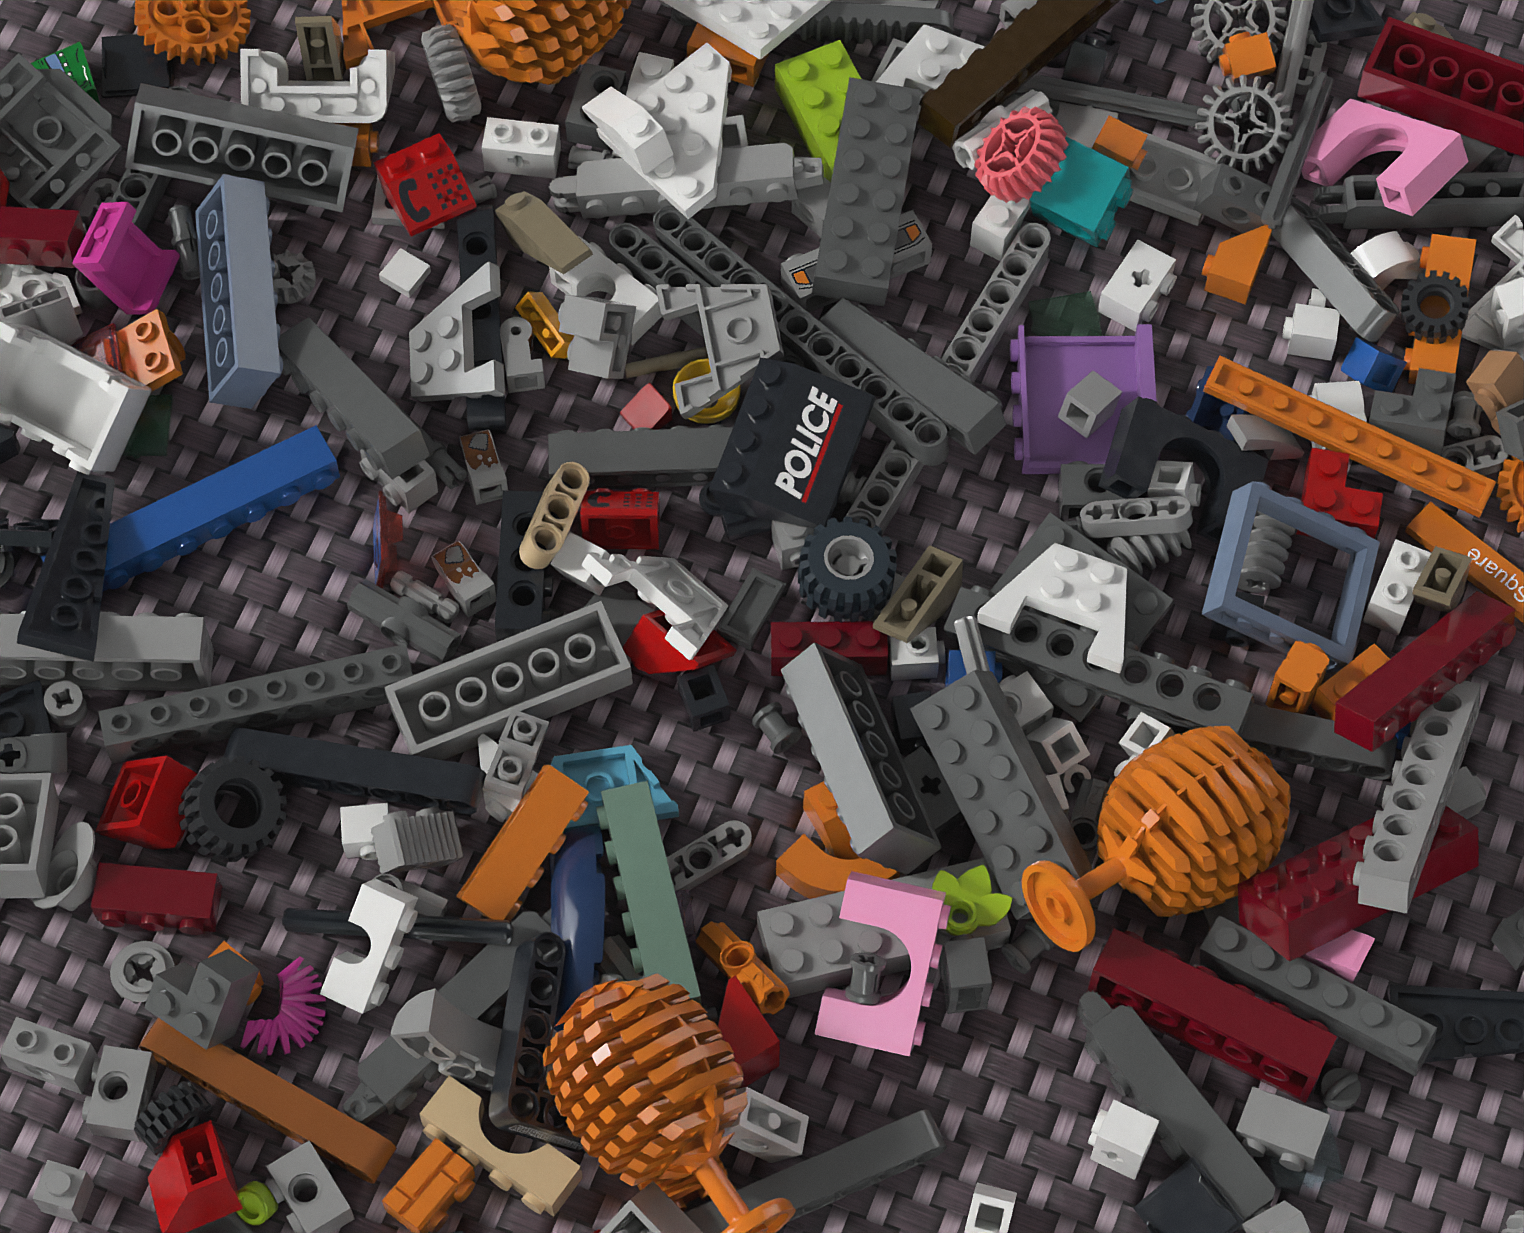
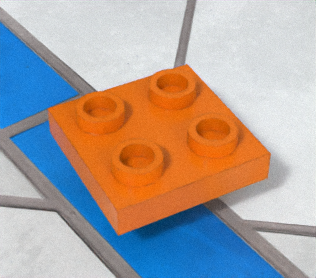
(151, 350)

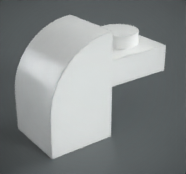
(1388, 258)

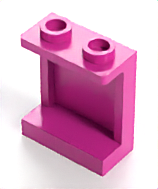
(124, 260)

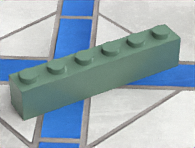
(646, 886)

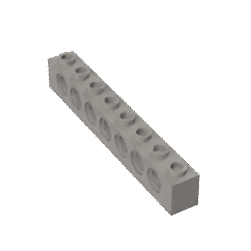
(1416, 800)

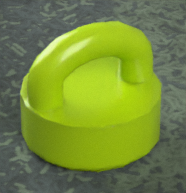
(257, 1203)

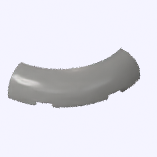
(450, 1038)

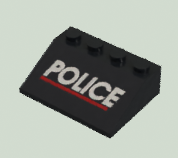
(791, 445)

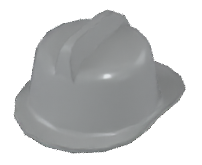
(71, 869)

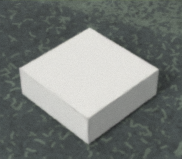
(404, 273)

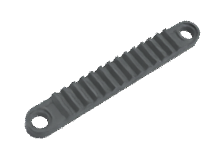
(862, 22)

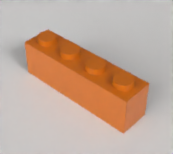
(1455, 257)
(523, 844)

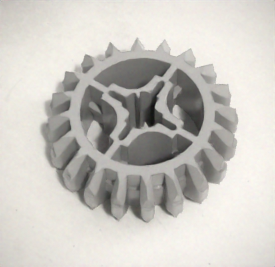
(1227, 15)
(451, 73)
(1253, 94)

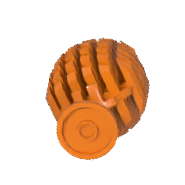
(536, 37)
(1173, 831)
(653, 1091)

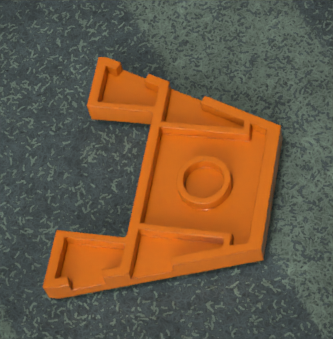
(366, 14)

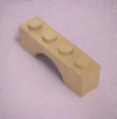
(541, 1176)

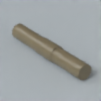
(664, 362)

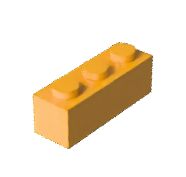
(544, 323)

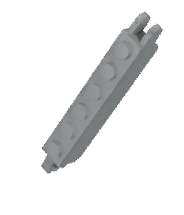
(743, 178)

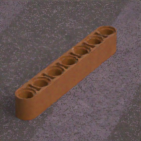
(272, 1101)

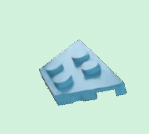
(607, 770)

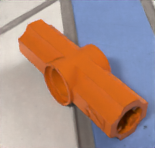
(739, 958)

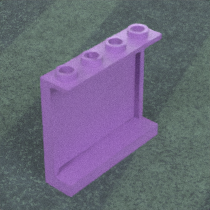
(1050, 369)

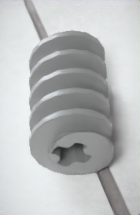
(1143, 549)
(1265, 554)

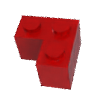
(1326, 492)

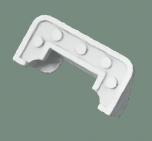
(360, 100)

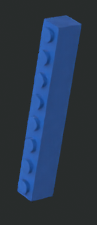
(217, 505)

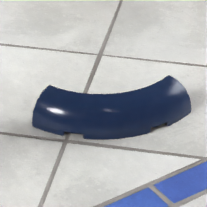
(578, 911)

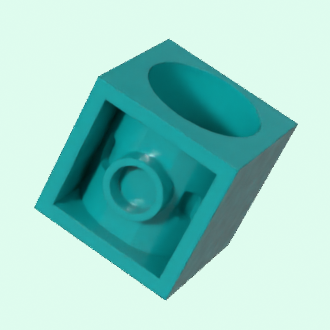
(1084, 194)

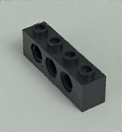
(513, 583)

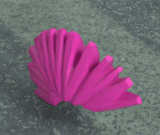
(294, 1014)

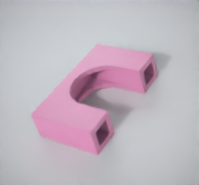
(1360, 129)
(914, 917)

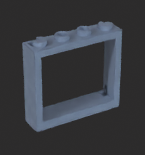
(1269, 628)

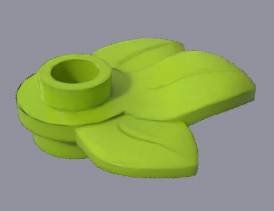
(972, 898)

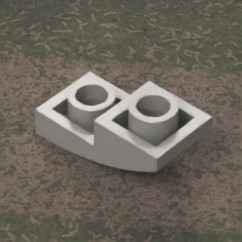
(1259, 434)
(516, 754)

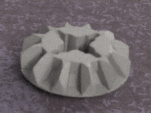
(303, 277)
(141, 955)

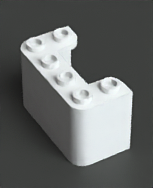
(67, 398)

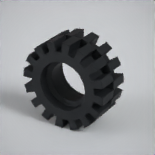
(1434, 286)
(172, 1114)

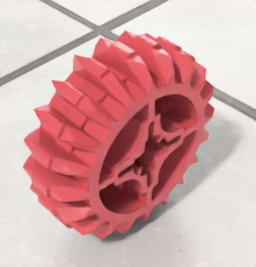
(1021, 154)

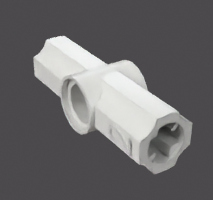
(967, 145)

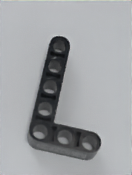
(518, 1047)

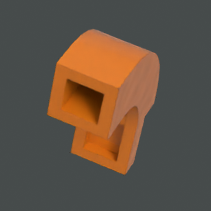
(819, 874)

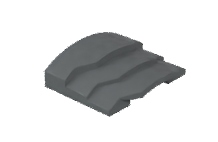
(50, 136)

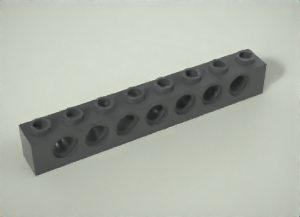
(1074, 668)
(252, 704)

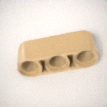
(546, 528)

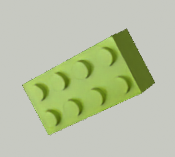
(815, 95)

